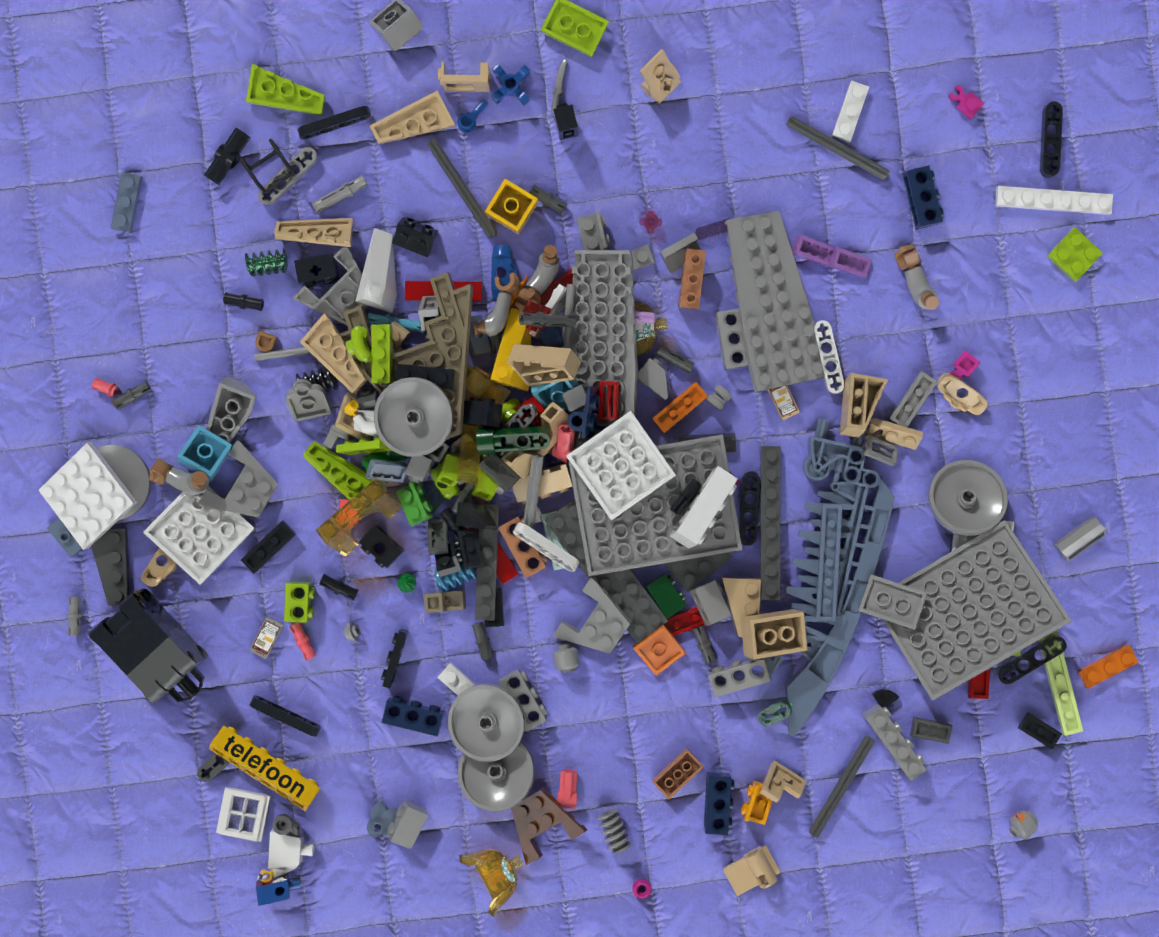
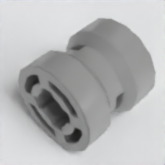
(716, 401)

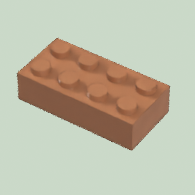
(677, 773)

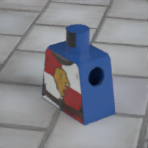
(275, 890)

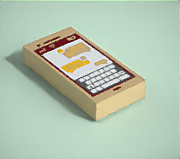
(783, 402)

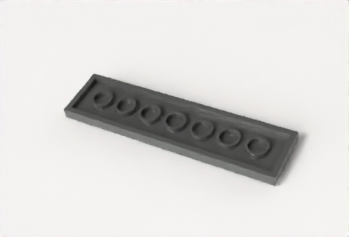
(621, 585)

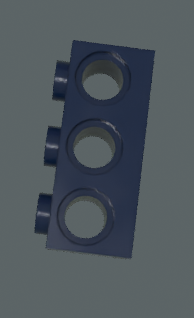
(917, 205)
(404, 721)
(711, 796)

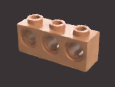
(691, 279)
(522, 556)

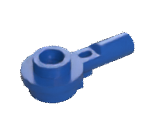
(467, 121)

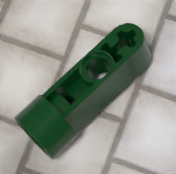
(491, 440)

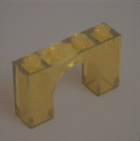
(337, 529)

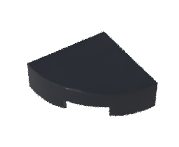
(885, 697)

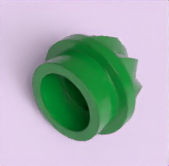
(406, 583)

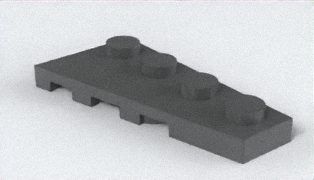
(112, 564)

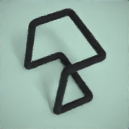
(249, 169)

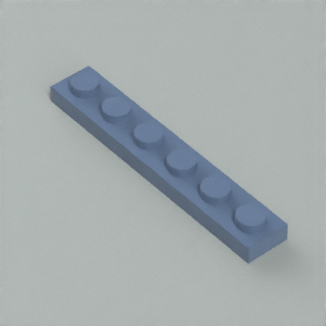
(828, 562)

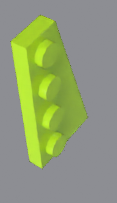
(277, 92)
(336, 470)

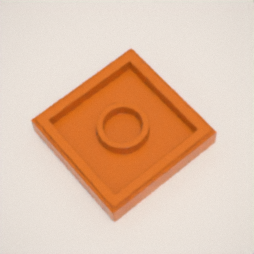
(659, 650)

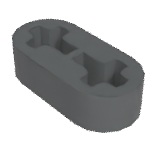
(216, 768)

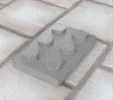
(893, 602)

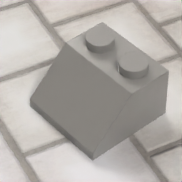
(396, 24)

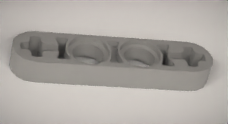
(291, 180)

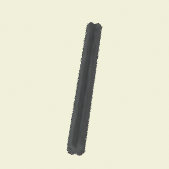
(838, 148)
(462, 188)
(841, 786)

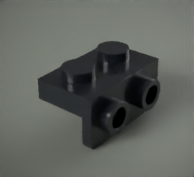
(414, 236)

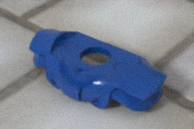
(503, 258)

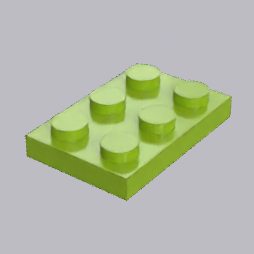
(575, 27)

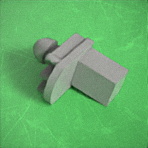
(334, 435)

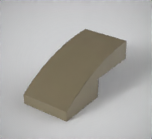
(444, 601)

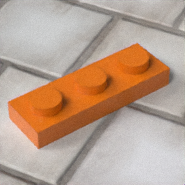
(680, 407)
(1107, 666)

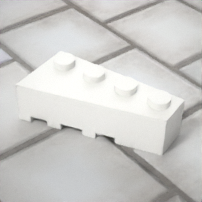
(704, 508)

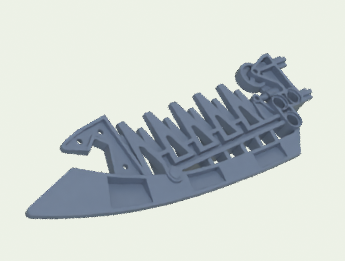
(828, 649)

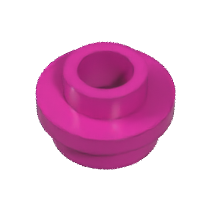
(641, 894)

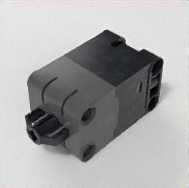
(151, 648)

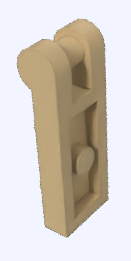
(894, 433)

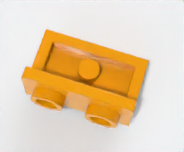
(757, 804)

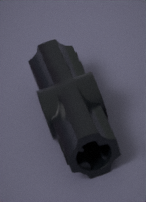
(227, 156)

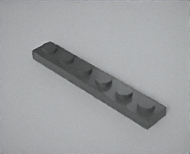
(488, 573)

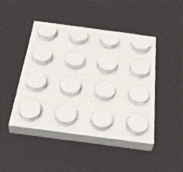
(621, 465)
(87, 495)
(196, 535)

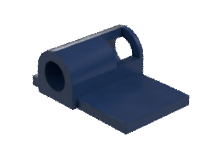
(587, 420)

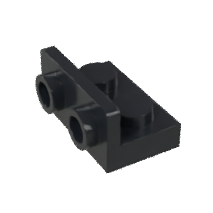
(449, 562)

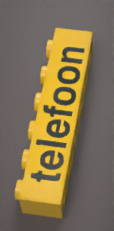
(264, 768)

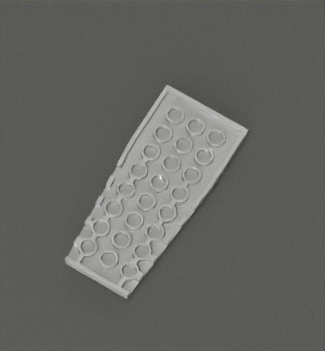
(772, 304)
(605, 324)

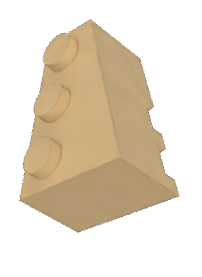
(543, 364)
(859, 402)
(552, 480)
(743, 598)

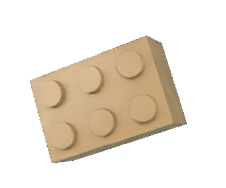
(773, 634)

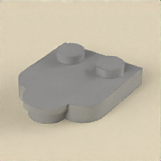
(307, 401)

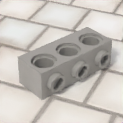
(728, 348)
(735, 684)
(524, 688)

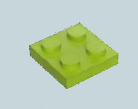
(1074, 254)

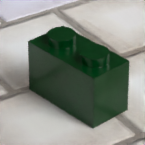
(666, 595)

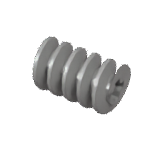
(614, 830)

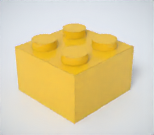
(511, 206)

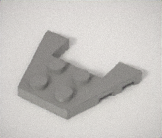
(341, 295)
(249, 492)
(603, 626)

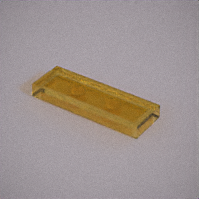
(468, 456)

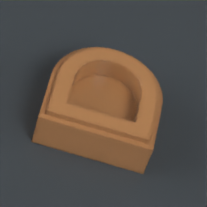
(265, 342)

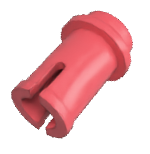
(109, 389)

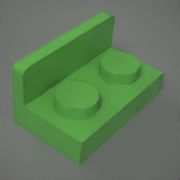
(414, 503)

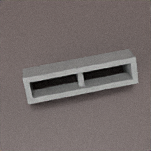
(1080, 539)

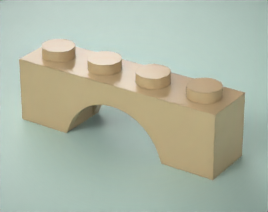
(521, 460)

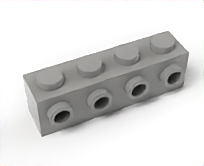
(894, 742)

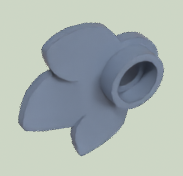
(381, 816)

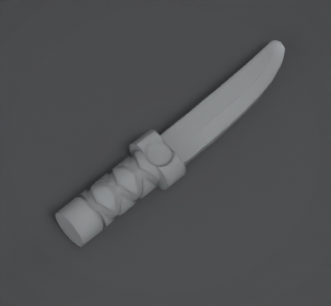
(557, 91)

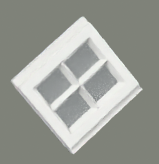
(243, 814)

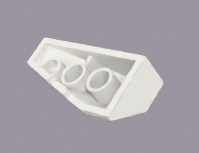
(378, 276)

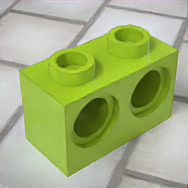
(293, 601)

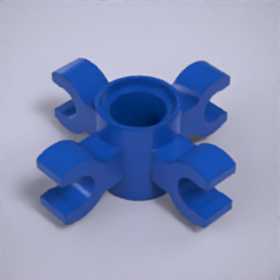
(522, 74)

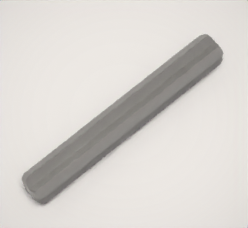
(533, 490)

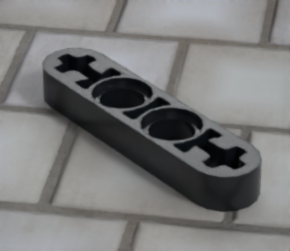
(334, 122)
(1054, 140)
(752, 508)
(1034, 663)
(285, 716)

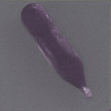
(711, 229)

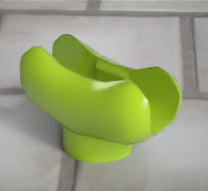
(358, 344)
(509, 409)
(446, 490)

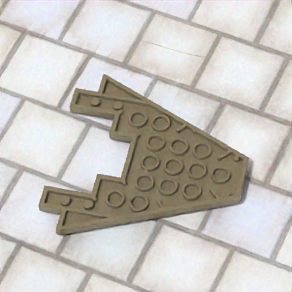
(447, 342)

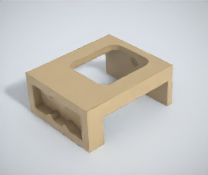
(457, 83)

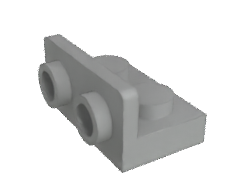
(592, 232)

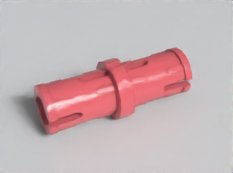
(302, 641)

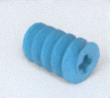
(452, 578)

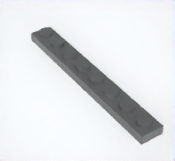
(770, 522)

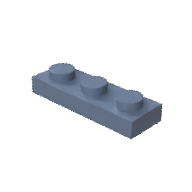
(126, 202)

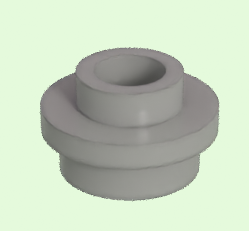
(352, 631)

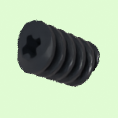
(325, 379)

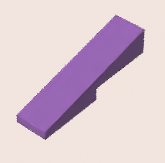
(830, 256)

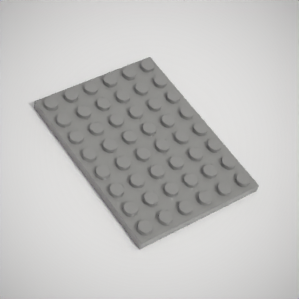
(642, 532)
(977, 611)

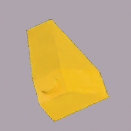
(513, 334)

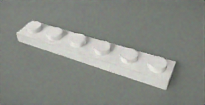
(1054, 200)

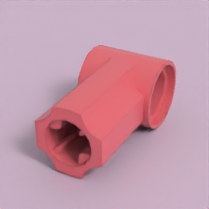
(564, 443)
(567, 794)

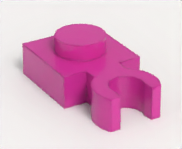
(968, 104)
(965, 365)

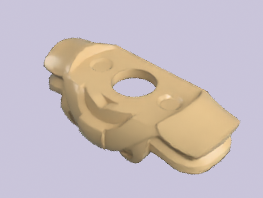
(973, 402)
(155, 573)

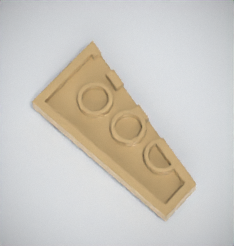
(415, 119)
(319, 231)
(330, 349)

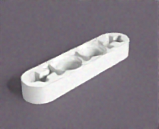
(832, 356)
(546, 547)

